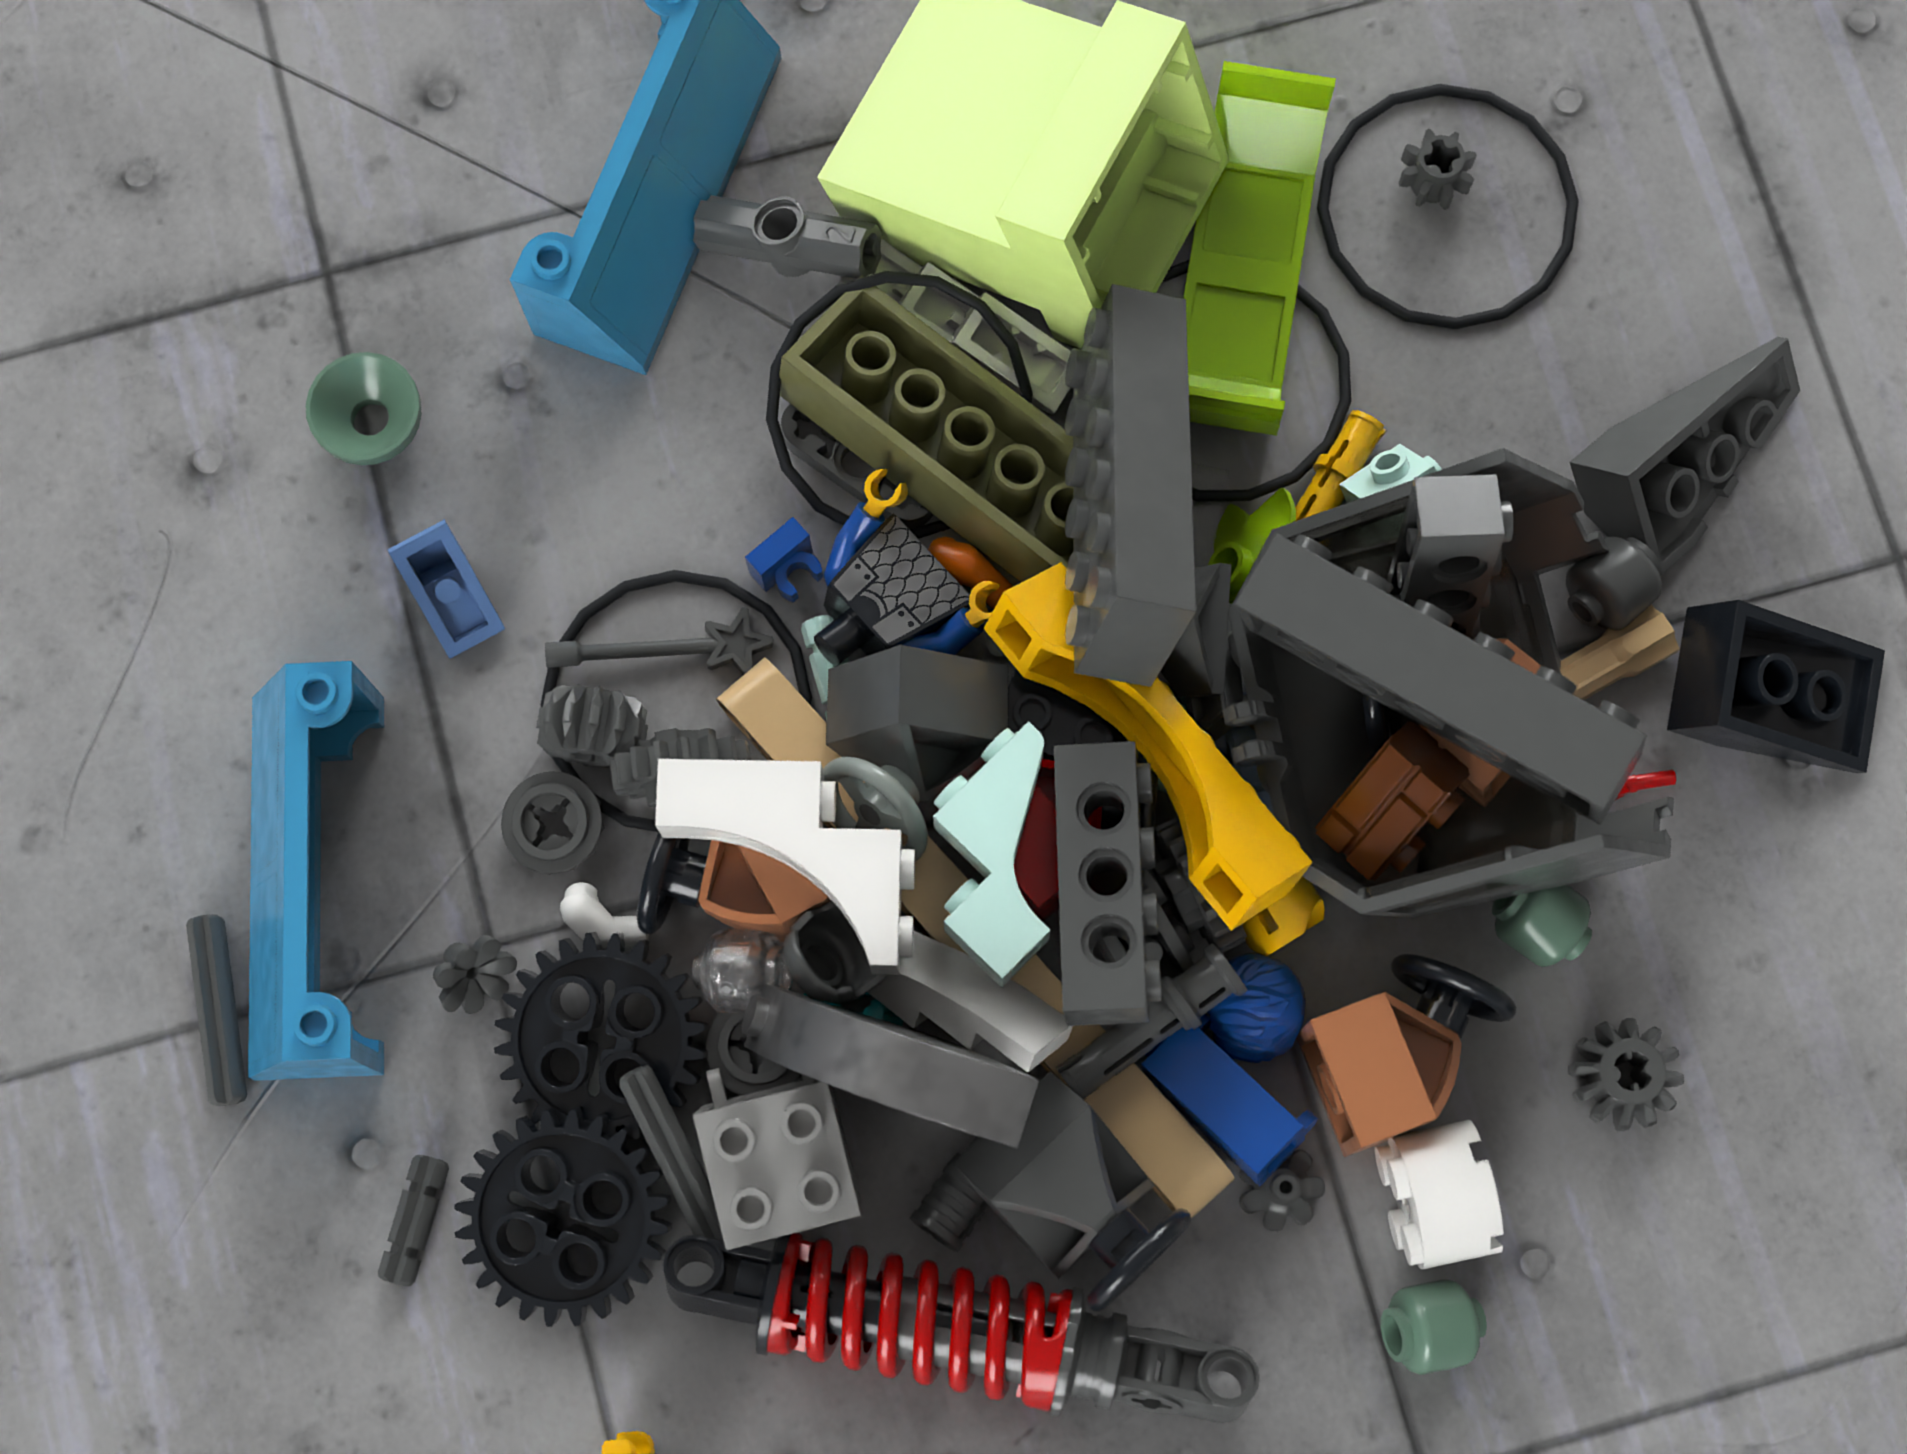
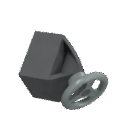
(907, 730)

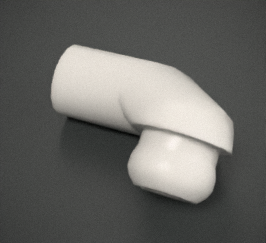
(586, 914)

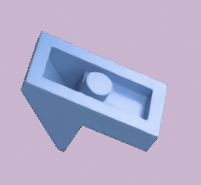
(446, 588)

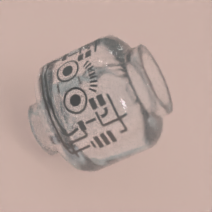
(737, 967)

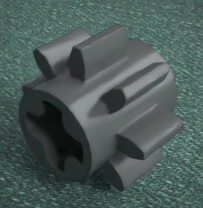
(1444, 155)

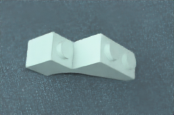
(985, 826)

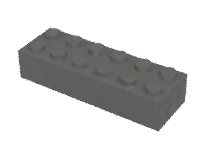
(1130, 488)
(1440, 677)

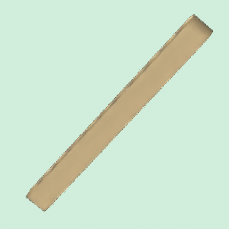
(1141, 1118)

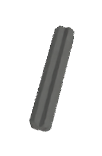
(216, 1010)
(671, 1150)

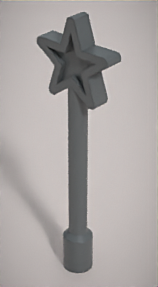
(727, 644)

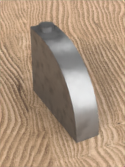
(890, 1064)

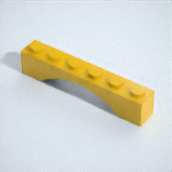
(1232, 840)

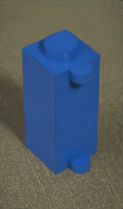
(1225, 1102)

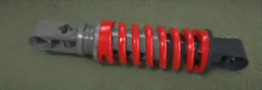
(1041, 1347)

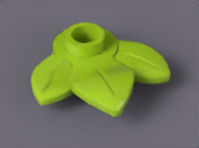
(1243, 535)

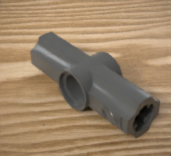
(787, 237)

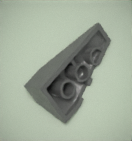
(1674, 458)

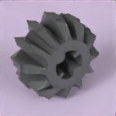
(590, 724)
(1648, 1073)

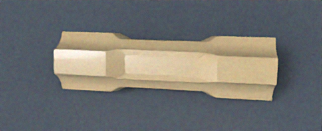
(1621, 653)

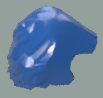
(1263, 1018)

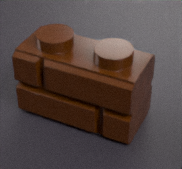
(1393, 801)

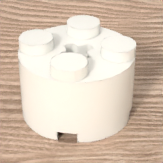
(1442, 1195)

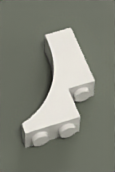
(782, 814)

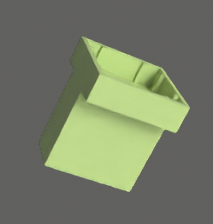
(1034, 151)

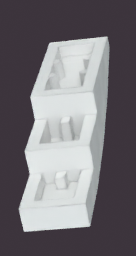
(969, 332)
(971, 1004)

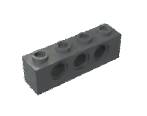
(1451, 546)
(1085, 780)

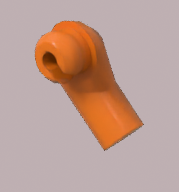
(968, 566)

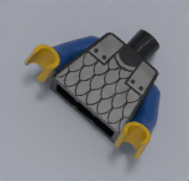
(892, 589)

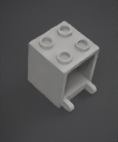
(776, 1160)

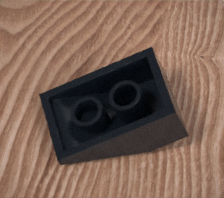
(1775, 686)

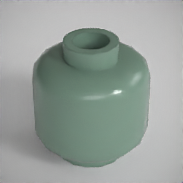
(1544, 924)
(1433, 1327)

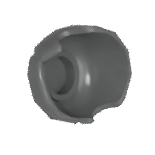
(828, 957)

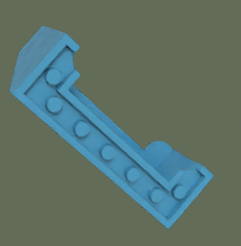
(678, 145)
(297, 722)

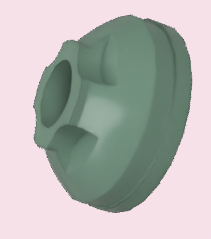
(356, 383)

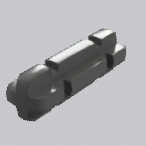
(413, 1220)

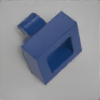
(780, 555)

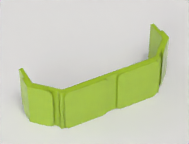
(1252, 245)

